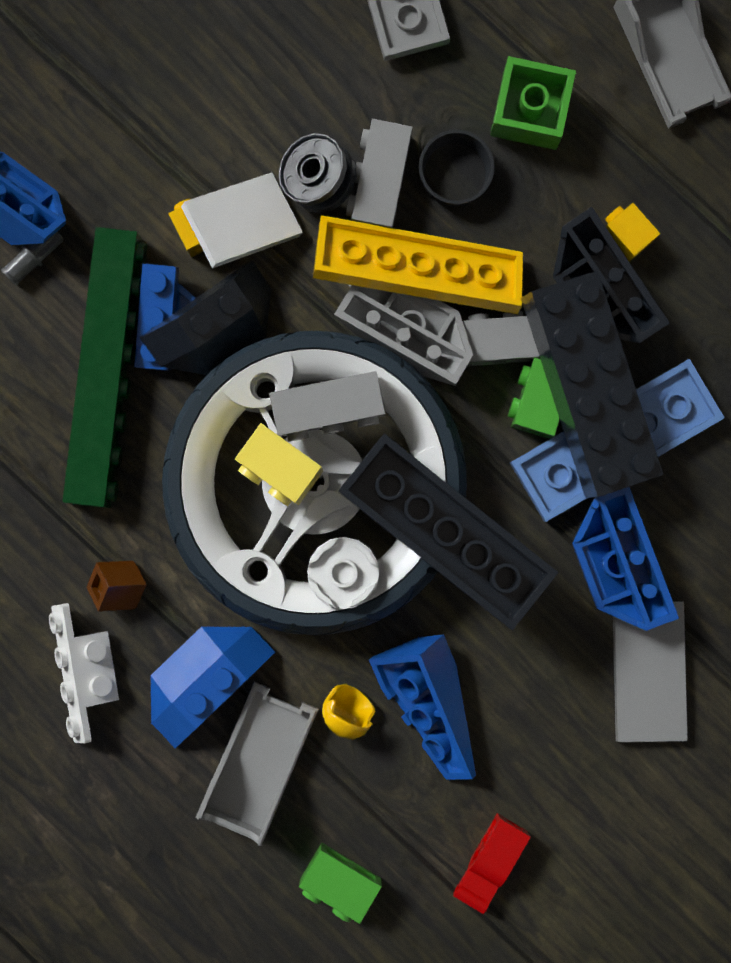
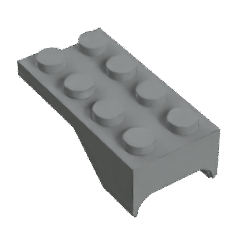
(673, 55)
(257, 764)

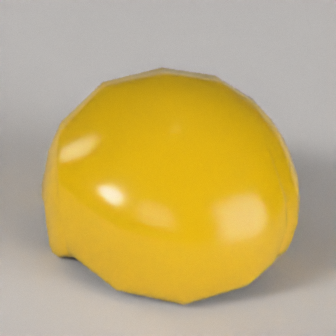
(347, 712)

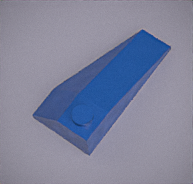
(428, 690)

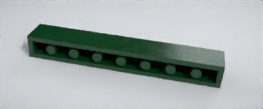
(103, 368)

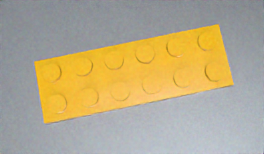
(418, 265)

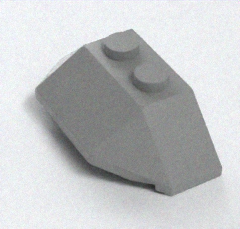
(413, 327)

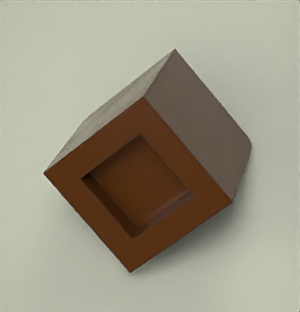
(116, 585)

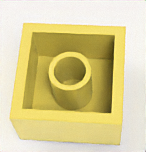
(278, 464)

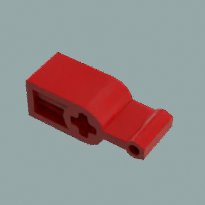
(491, 863)

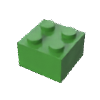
(533, 103)

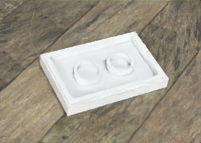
(241, 219)

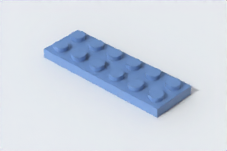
(674, 409)

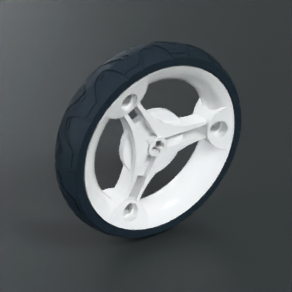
(193, 457)

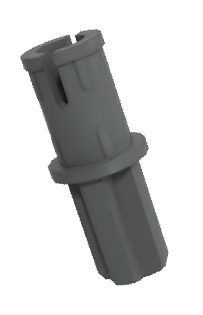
(30, 258)

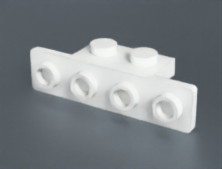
(85, 671)

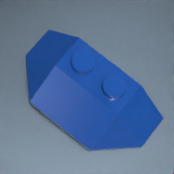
(28, 205)
(622, 563)
(203, 677)

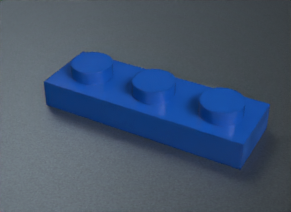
(156, 304)

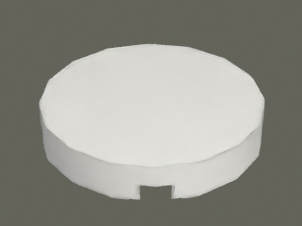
(343, 573)

